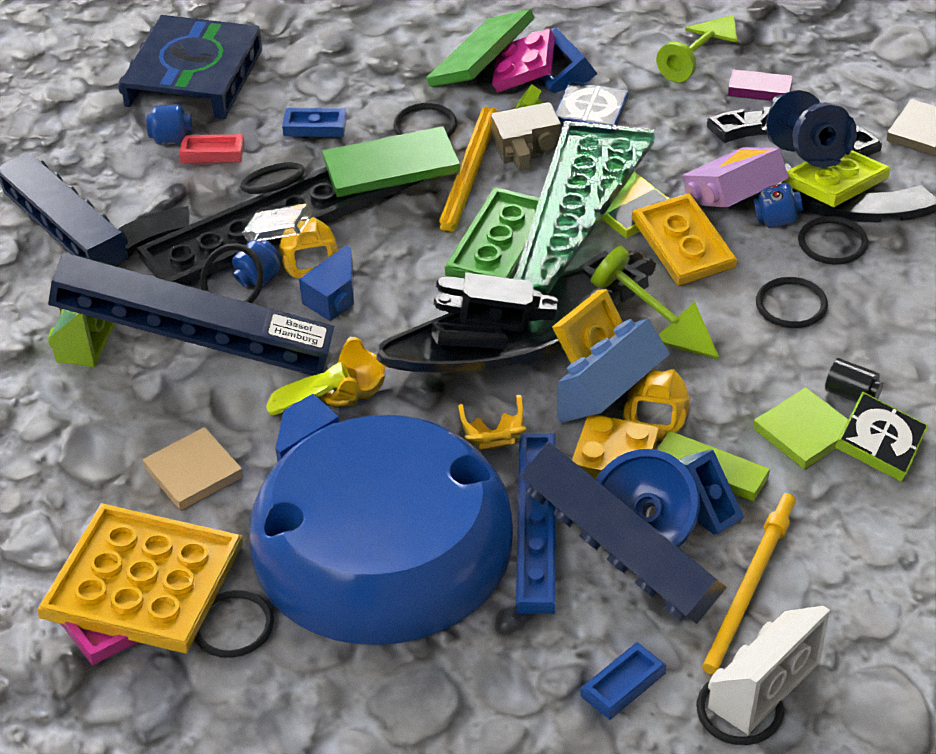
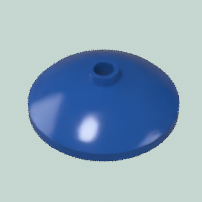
(659, 480)

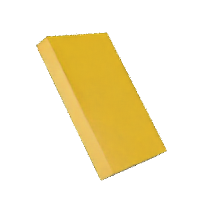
(684, 239)

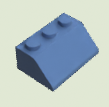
(609, 370)

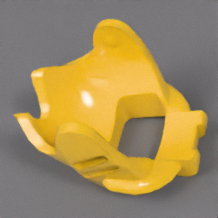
(313, 235)
(365, 375)
(663, 388)
(507, 432)

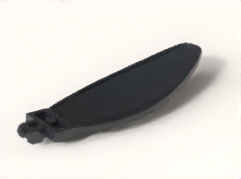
(418, 352)

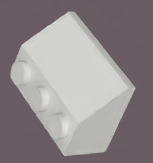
(769, 667)

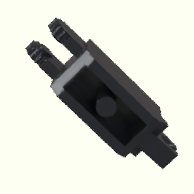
(494, 301)

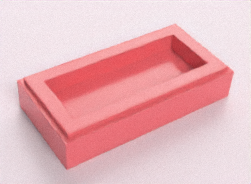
(211, 148)

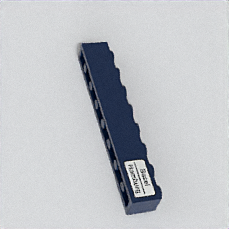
(190, 314)

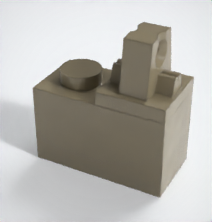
(525, 132)

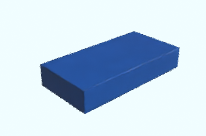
(623, 680)

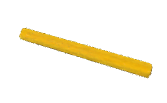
(468, 171)

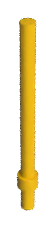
(774, 529)

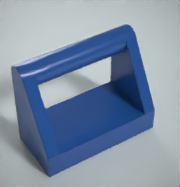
(578, 71)

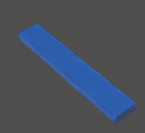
(534, 538)

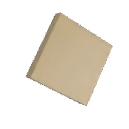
(192, 468)

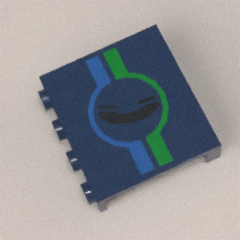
(194, 60)

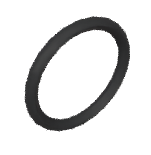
(402, 113)
(275, 186)
(833, 219)
(235, 246)
(791, 324)
(253, 646)
(768, 732)

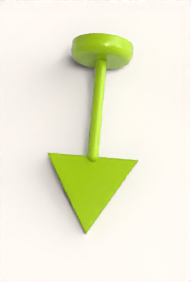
(678, 61)
(685, 331)

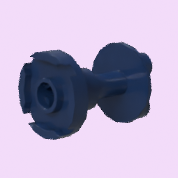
(813, 129)

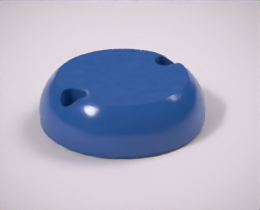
(381, 530)

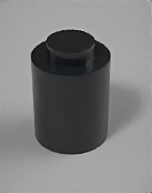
(850, 380)

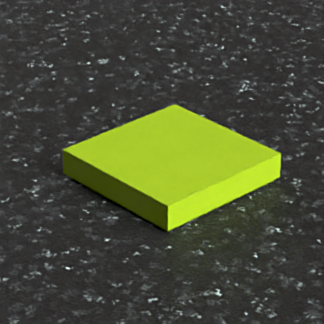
(802, 427)

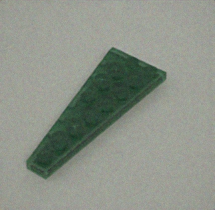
(581, 184)

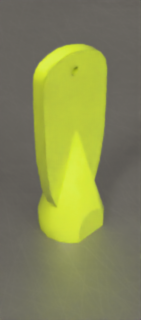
(296, 391)

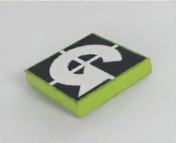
(881, 436)

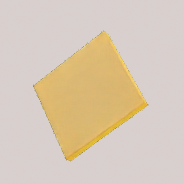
(141, 578)

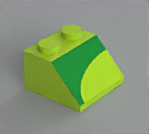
(79, 338)

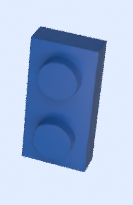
(314, 122)

